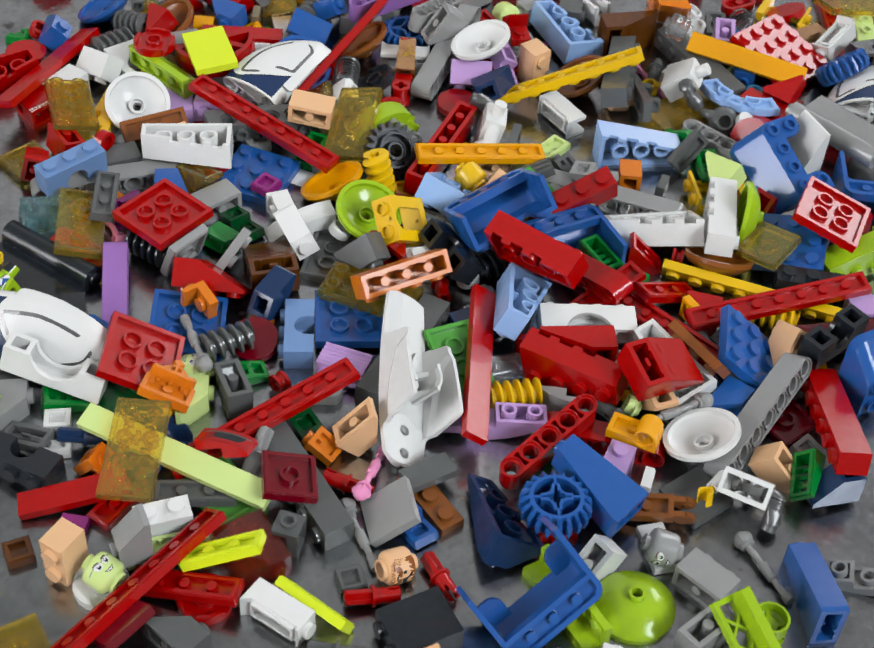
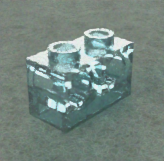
(39, 213)

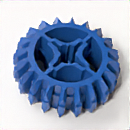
(398, 28)
(842, 67)
(570, 507)

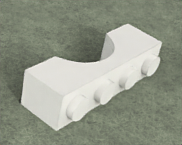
(576, 314)
(26, 359)

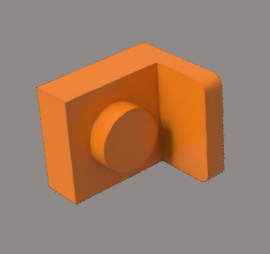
(202, 297)
(322, 445)
(91, 460)

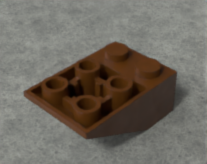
(627, 24)
(264, 256)

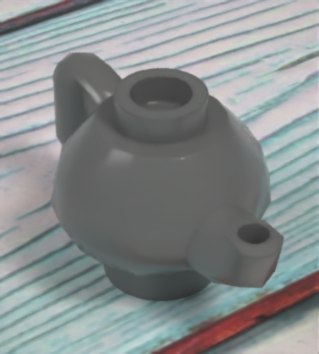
(720, 119)

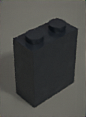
(419, 622)

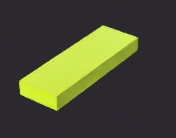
(224, 550)
(314, 603)

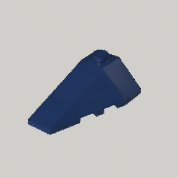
(498, 528)

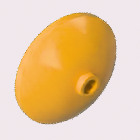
(328, 186)

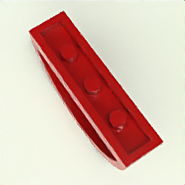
(241, 41)

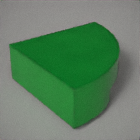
(23, 35)

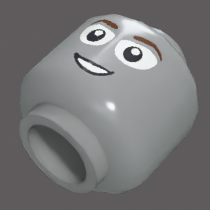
(662, 547)

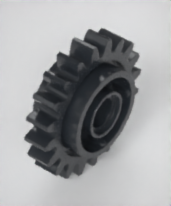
(394, 136)

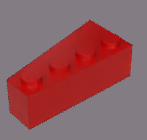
(535, 251)

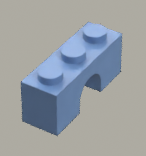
(57, 170)
(297, 347)

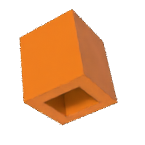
(630, 174)

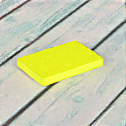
(210, 50)

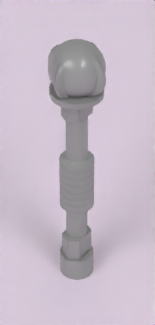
(202, 359)
(700, 401)
(360, 535)
(744, 542)

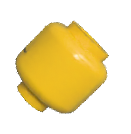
(470, 176)

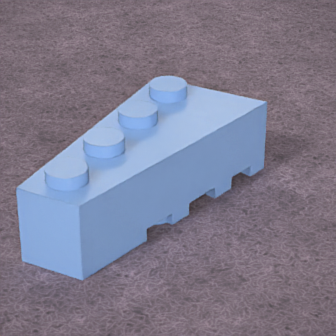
(563, 32)

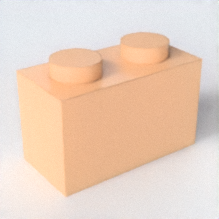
(533, 60)
(311, 109)
(63, 551)

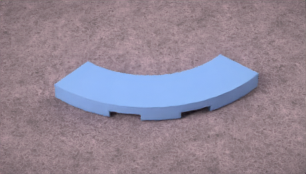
(724, 96)

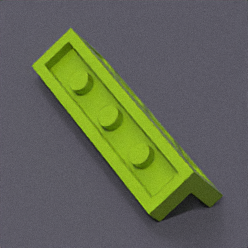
(165, 71)
(751, 620)
(587, 630)

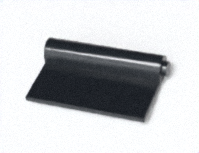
(40, 267)

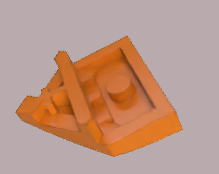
(169, 384)

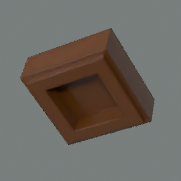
(18, 552)

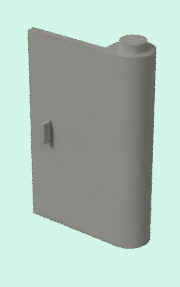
(847, 130)

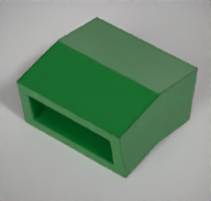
(220, 237)

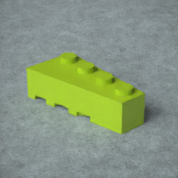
(844, 262)

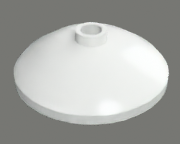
(480, 40)
(133, 90)
(702, 435)

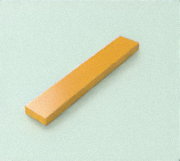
(743, 58)
(478, 152)

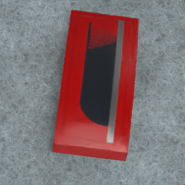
(232, 443)

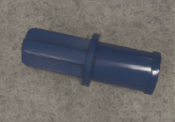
(77, 435)

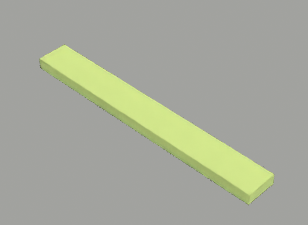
(188, 462)

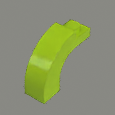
(391, 110)

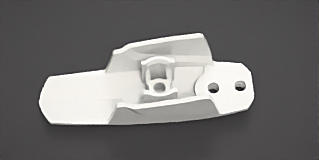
(416, 386)

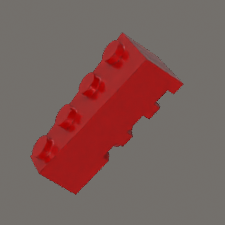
(16, 65)
(571, 368)

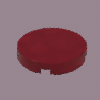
(265, 341)

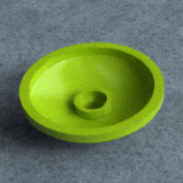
(355, 203)
(748, 210)
(634, 618)

